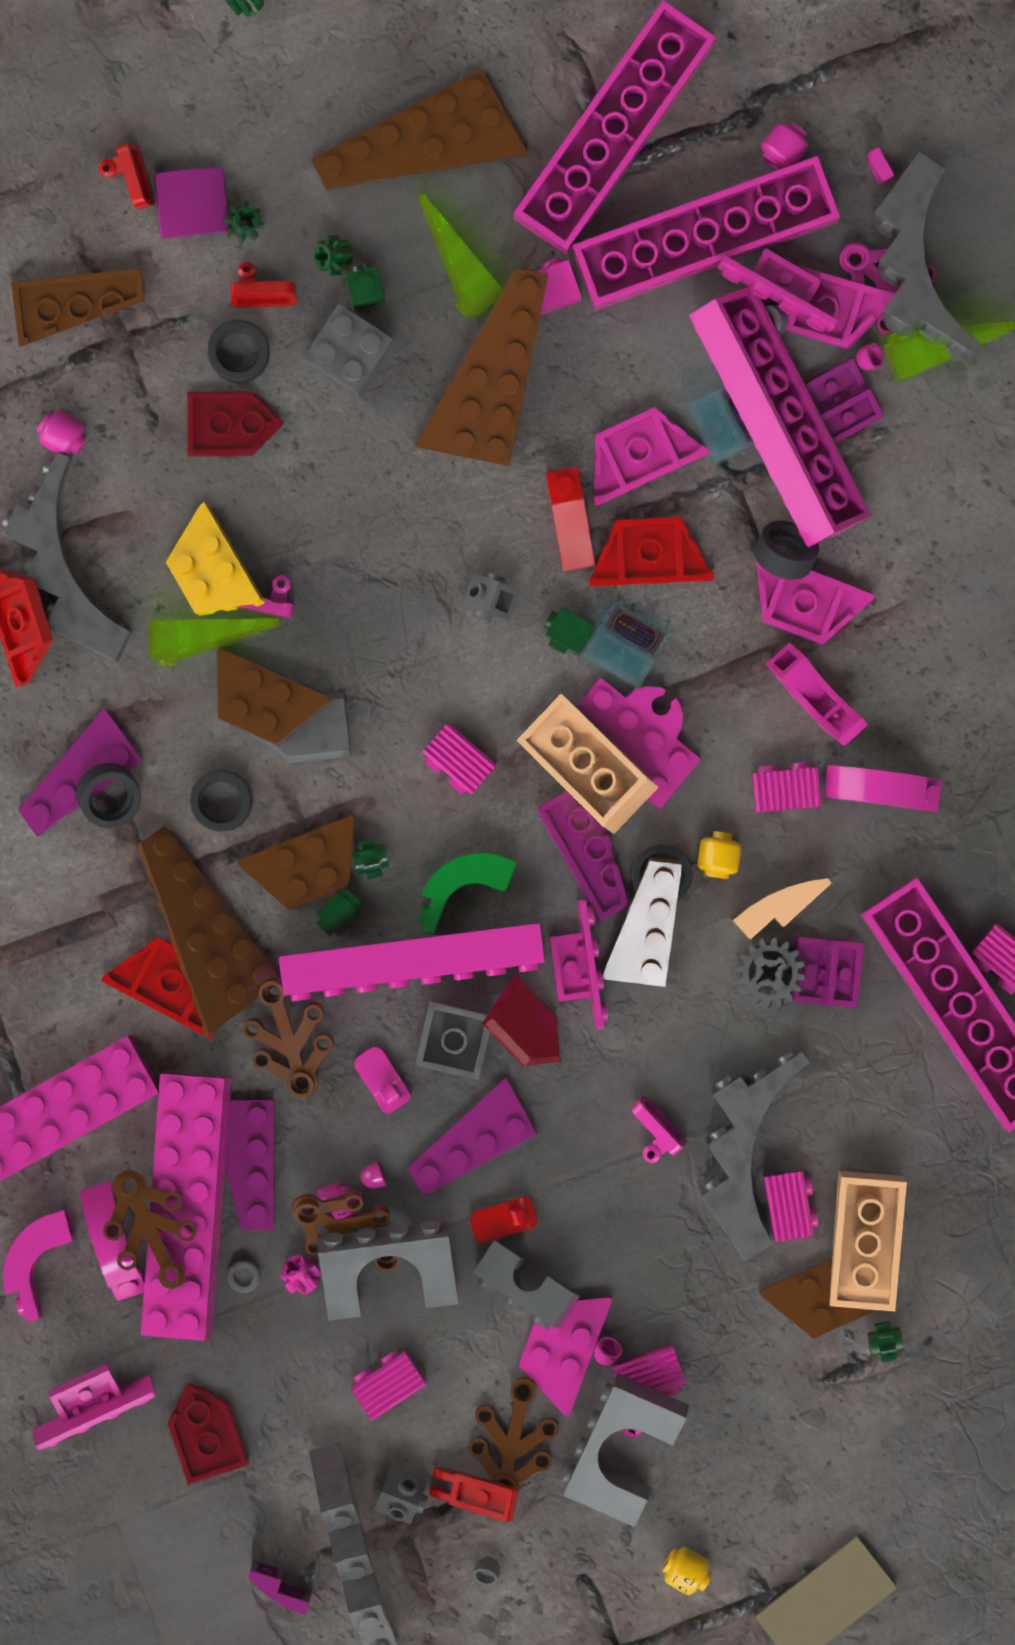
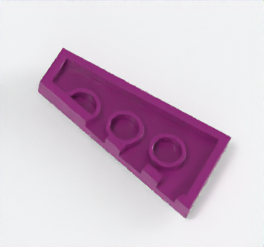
(57, 792)
(586, 853)
(479, 1136)
(251, 1162)

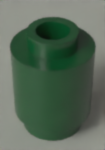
(339, 913)

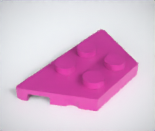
(849, 302)
(640, 453)
(809, 606)
(560, 1356)

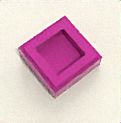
(879, 167)

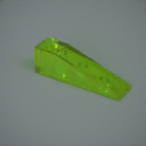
(468, 278)
(916, 354)
(187, 639)

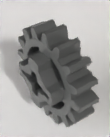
(762, 961)

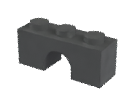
(501, 1272)

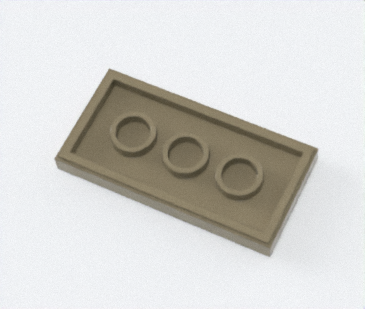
(827, 1598)

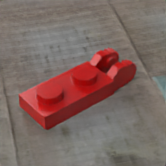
(476, 1494)

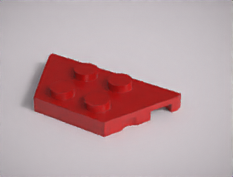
(650, 554)
(22, 625)
(158, 982)

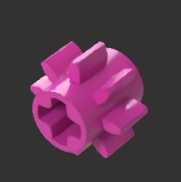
(300, 1274)

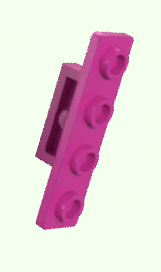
(783, 283)
(575, 966)
(88, 1402)

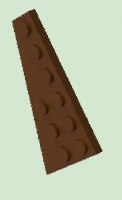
(437, 134)
(487, 393)
(208, 941)

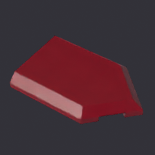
(228, 423)
(524, 1025)
(205, 1435)

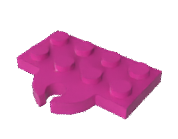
(643, 734)

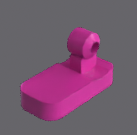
(278, 601)
(382, 1079)
(666, 1134)

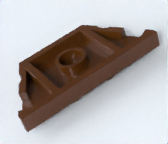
(262, 699)
(305, 865)
(806, 1301)

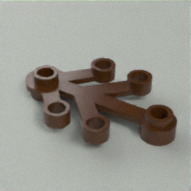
(289, 1043)
(320, 1214)
(147, 1224)
(511, 1445)

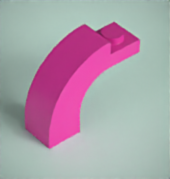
(815, 695)
(882, 788)
(98, 1207)
(44, 1233)

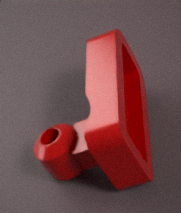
(132, 166)
(260, 294)
(503, 1219)

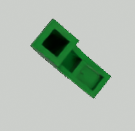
(468, 869)

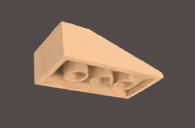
(587, 764)
(867, 1240)

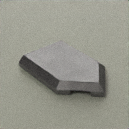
(319, 738)

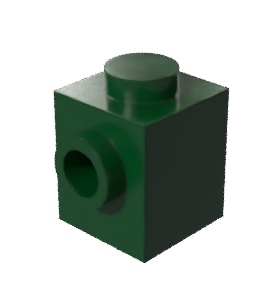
(365, 287)
(567, 631)

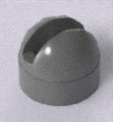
(486, 1571)

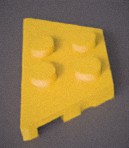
(210, 567)

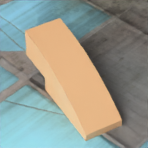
(780, 905)

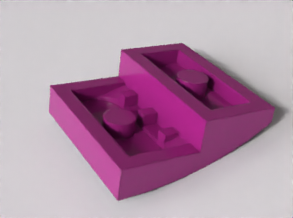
(190, 202)
(843, 399)
(831, 971)
(269, 1579)

